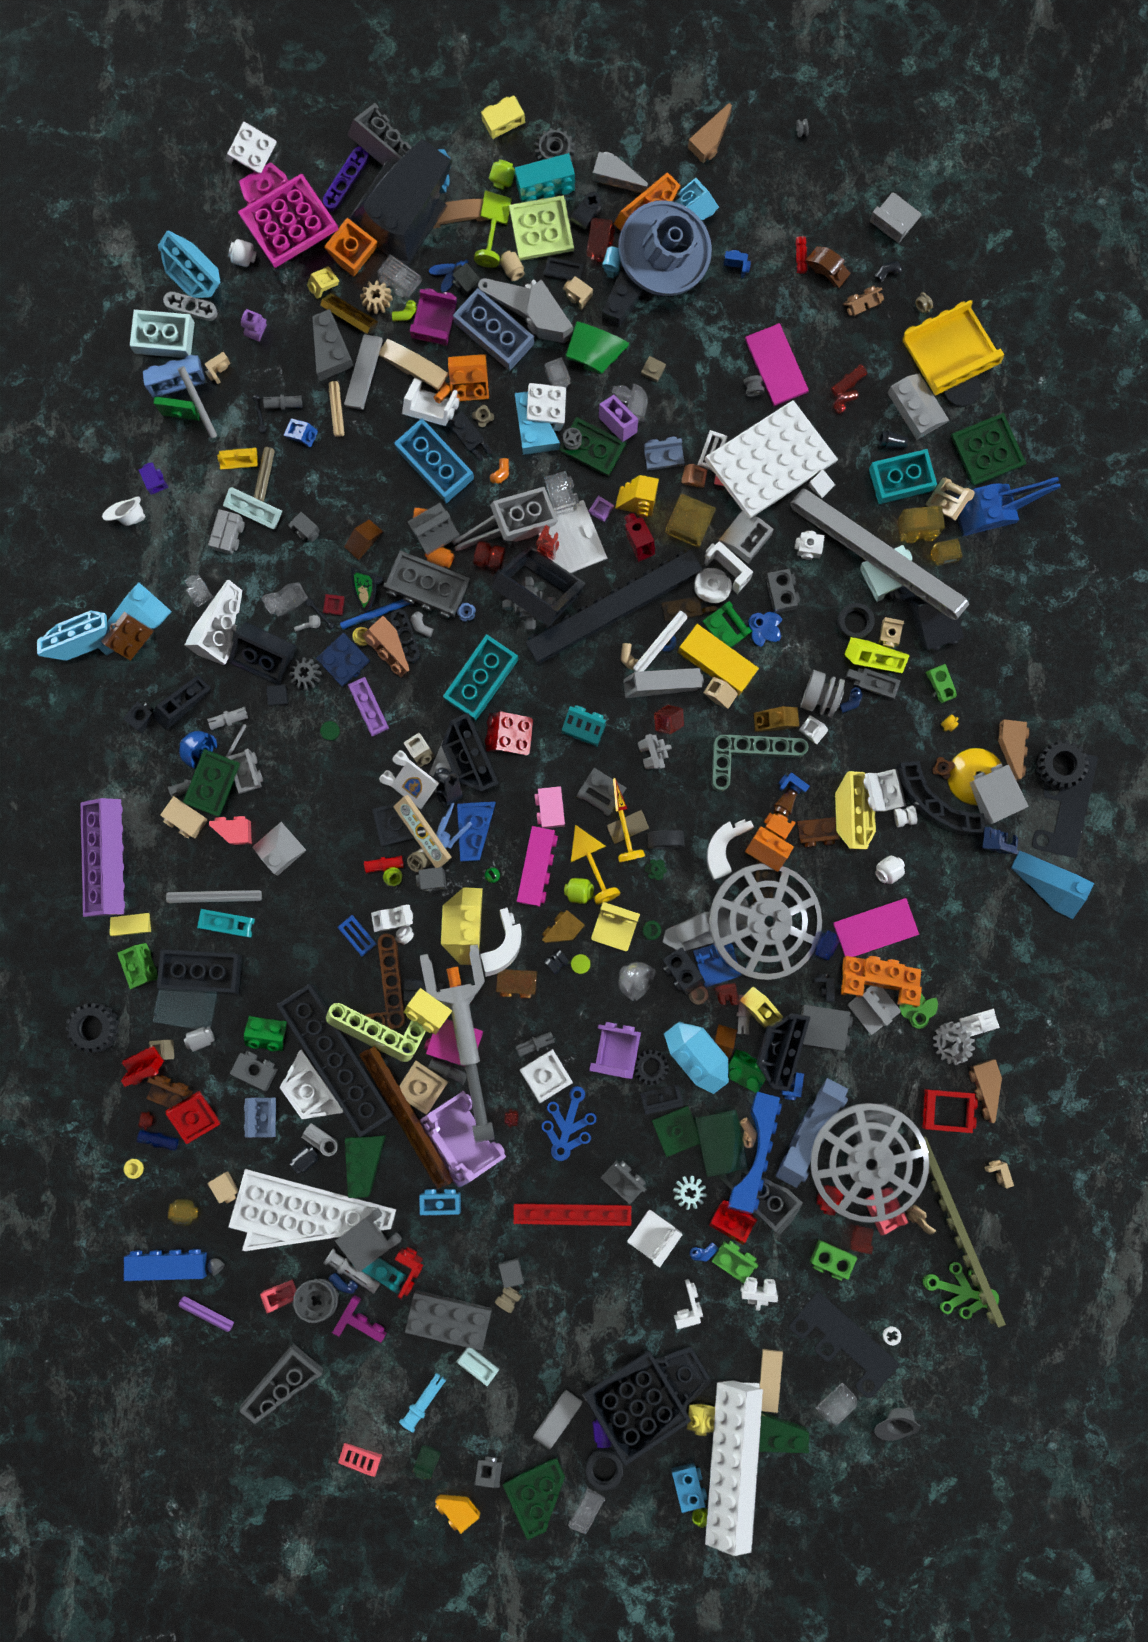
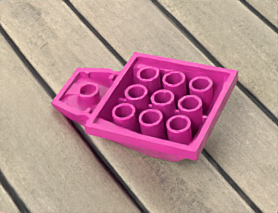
(283, 214)

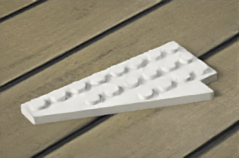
(290, 1213)

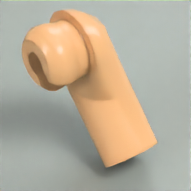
(749, 1133)

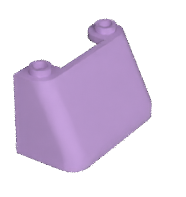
(453, 1139)

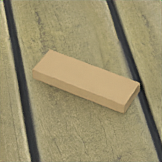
(770, 1379)

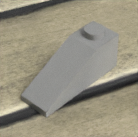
(615, 172)

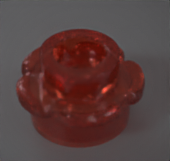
(511, 1118)
(145, 1120)

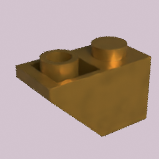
(776, 719)
(565, 929)

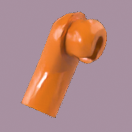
(443, 393)
(502, 473)

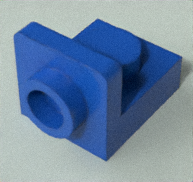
(301, 432)
(795, 782)
(797, 1084)

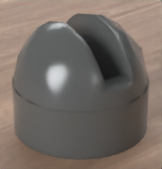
(215, 1266)

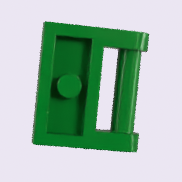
(722, 630)

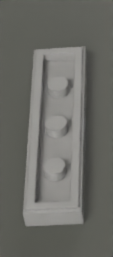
(363, 372)

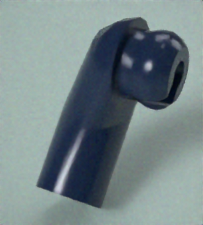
(853, 701)
(343, 1286)

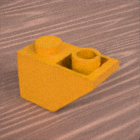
(458, 1510)

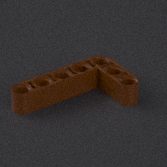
(388, 990)

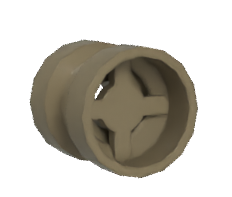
(418, 860)
(508, 1299)

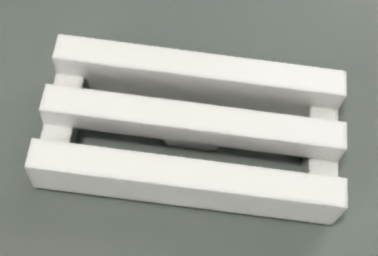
(717, 436)

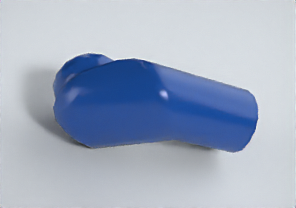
(701, 1254)

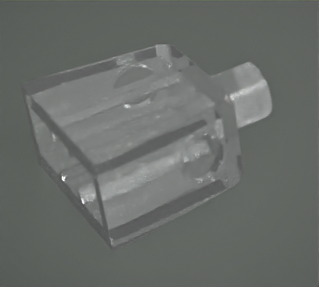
(837, 1405)

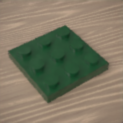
(988, 449)

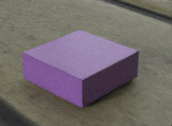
(601, 509)

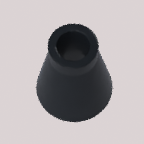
(892, 440)

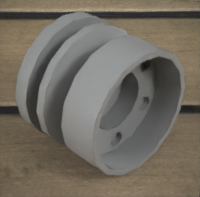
(822, 693)

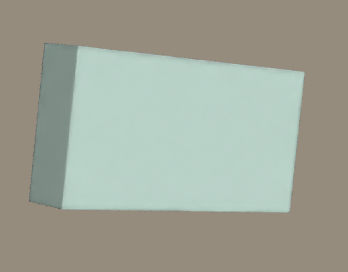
(477, 1365)

